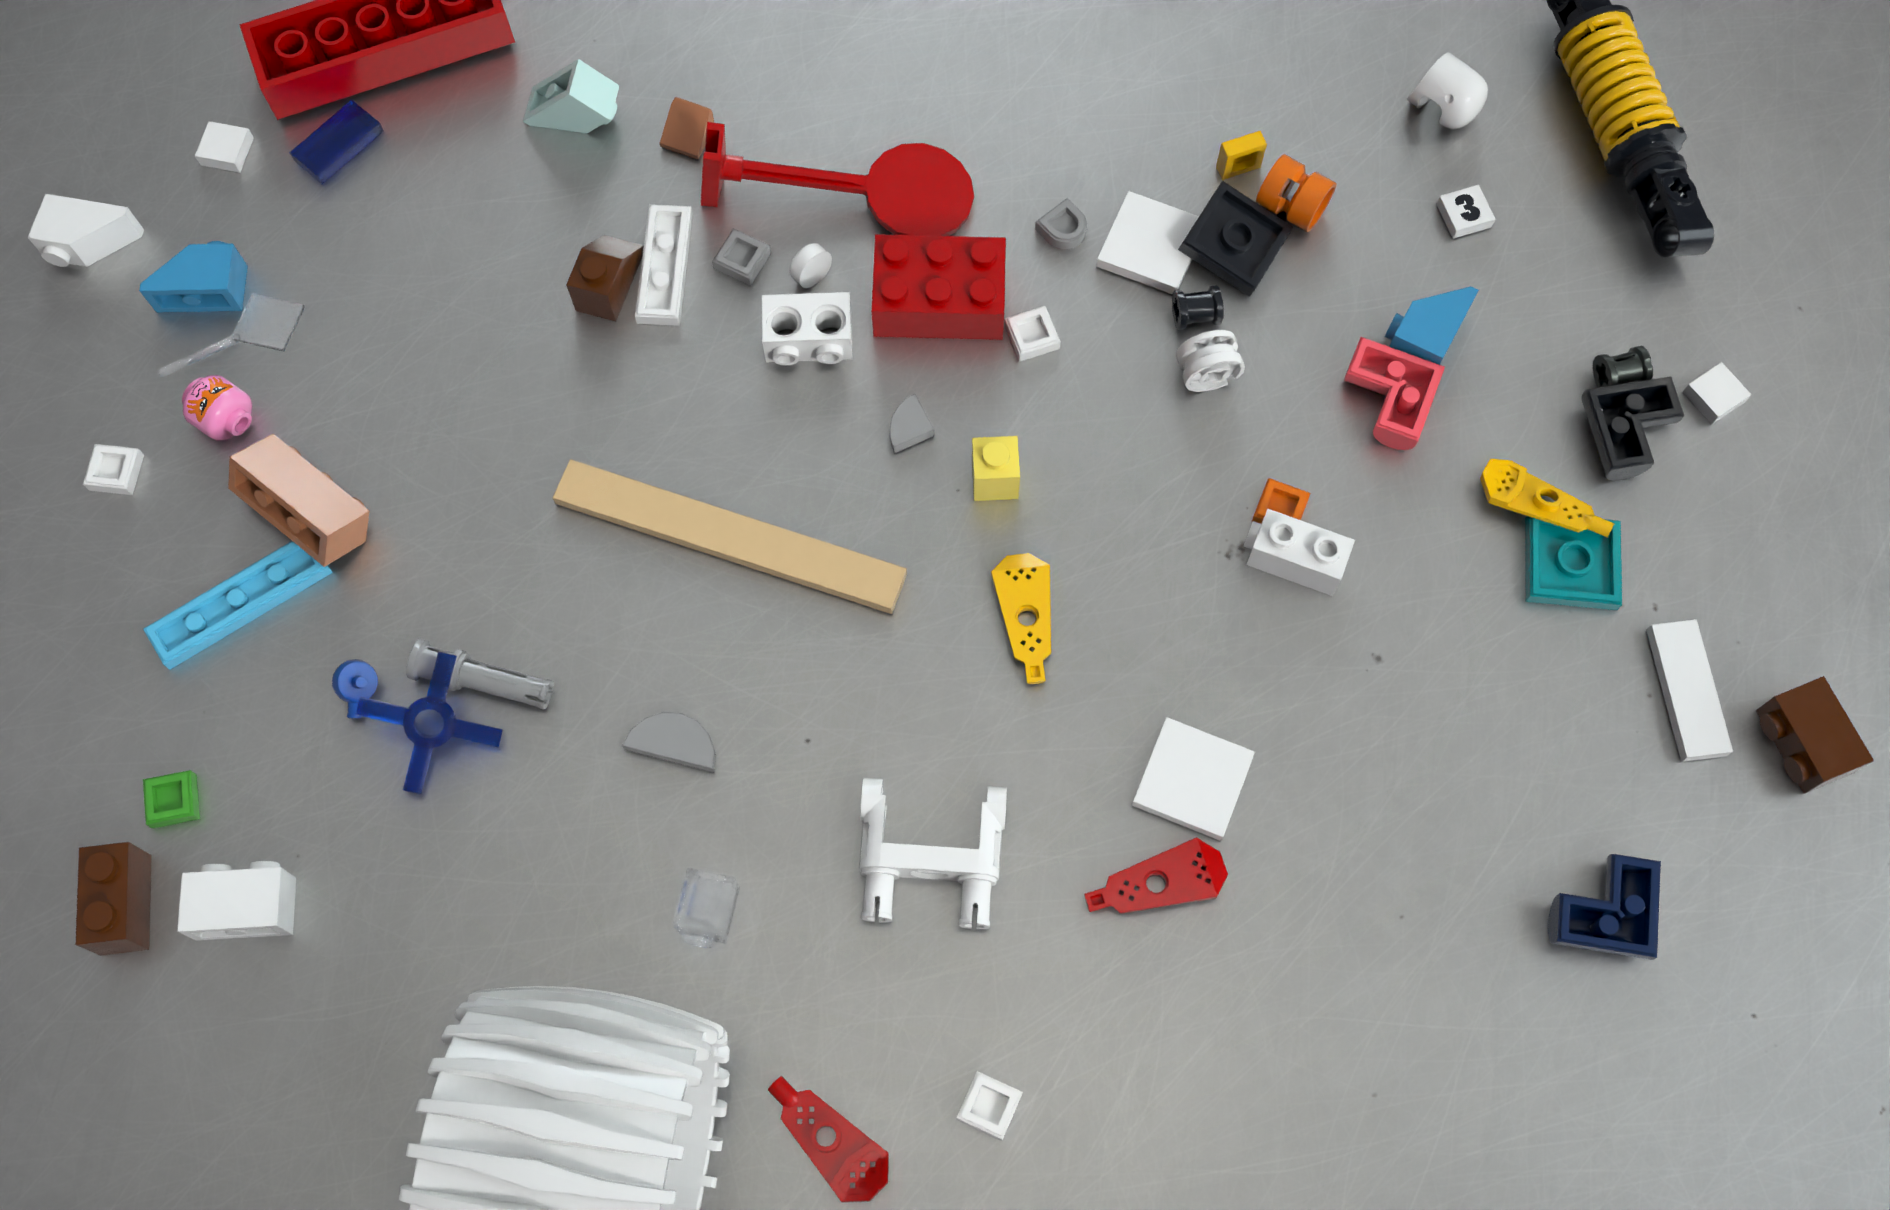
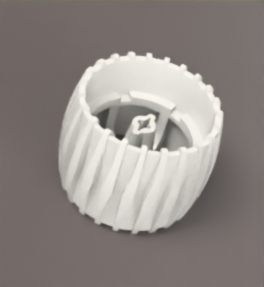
(570, 1105)

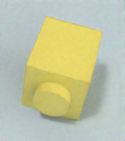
(995, 468)

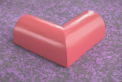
(1405, 382)

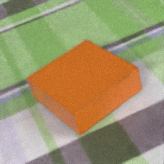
(1281, 499)

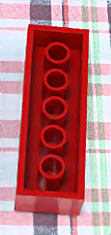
(353, 46)

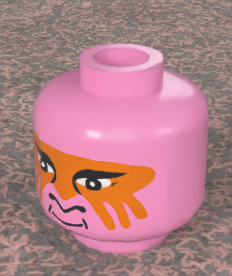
(217, 407)

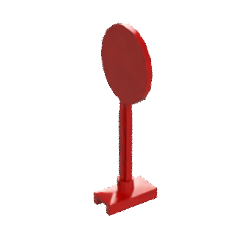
(907, 188)

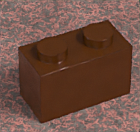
(1813, 735)
(113, 899)

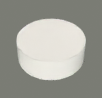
(810, 265)

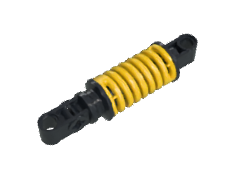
(1632, 121)

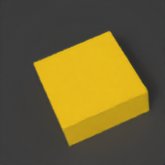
(1241, 155)

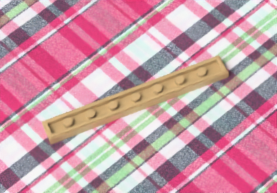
(731, 536)

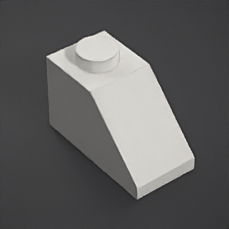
(81, 230)

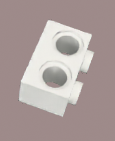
(807, 316)

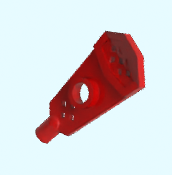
(1177, 872)
(841, 1157)

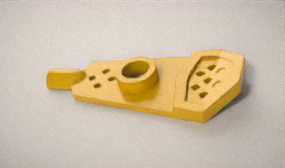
(1516, 490)
(1022, 596)

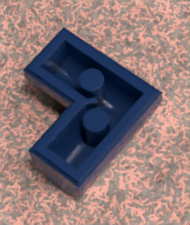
(1623, 921)

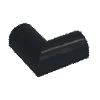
(1618, 421)

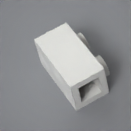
(1298, 551)

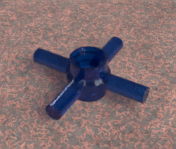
(422, 742)

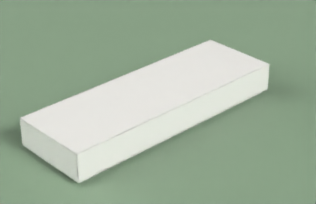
(664, 265)
(1689, 690)

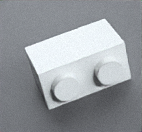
(237, 902)

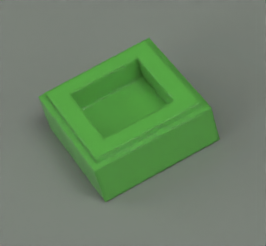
(171, 799)

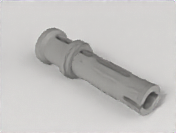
(480, 676)

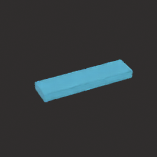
(233, 603)

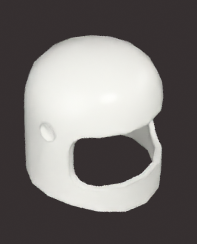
(1454, 88)

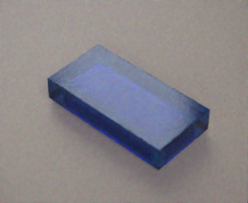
(336, 141)

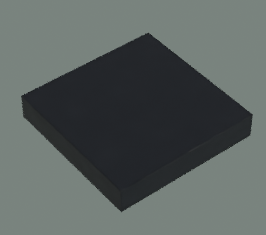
(1235, 238)

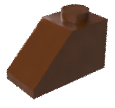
(604, 276)

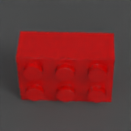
(938, 287)

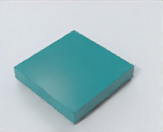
(1572, 566)

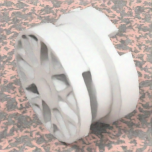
(1210, 361)

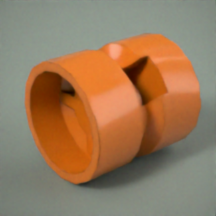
(1307, 202)

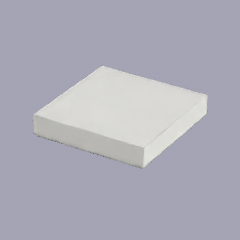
(1147, 242)
(1193, 779)

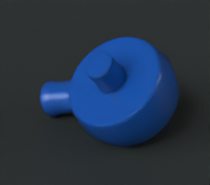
(354, 680)

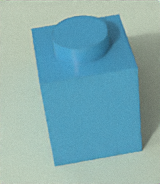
(199, 280)
(1431, 324)

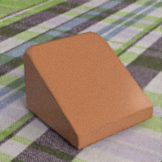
(686, 128)

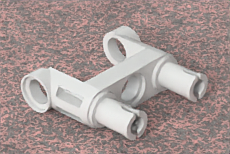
(886, 862)

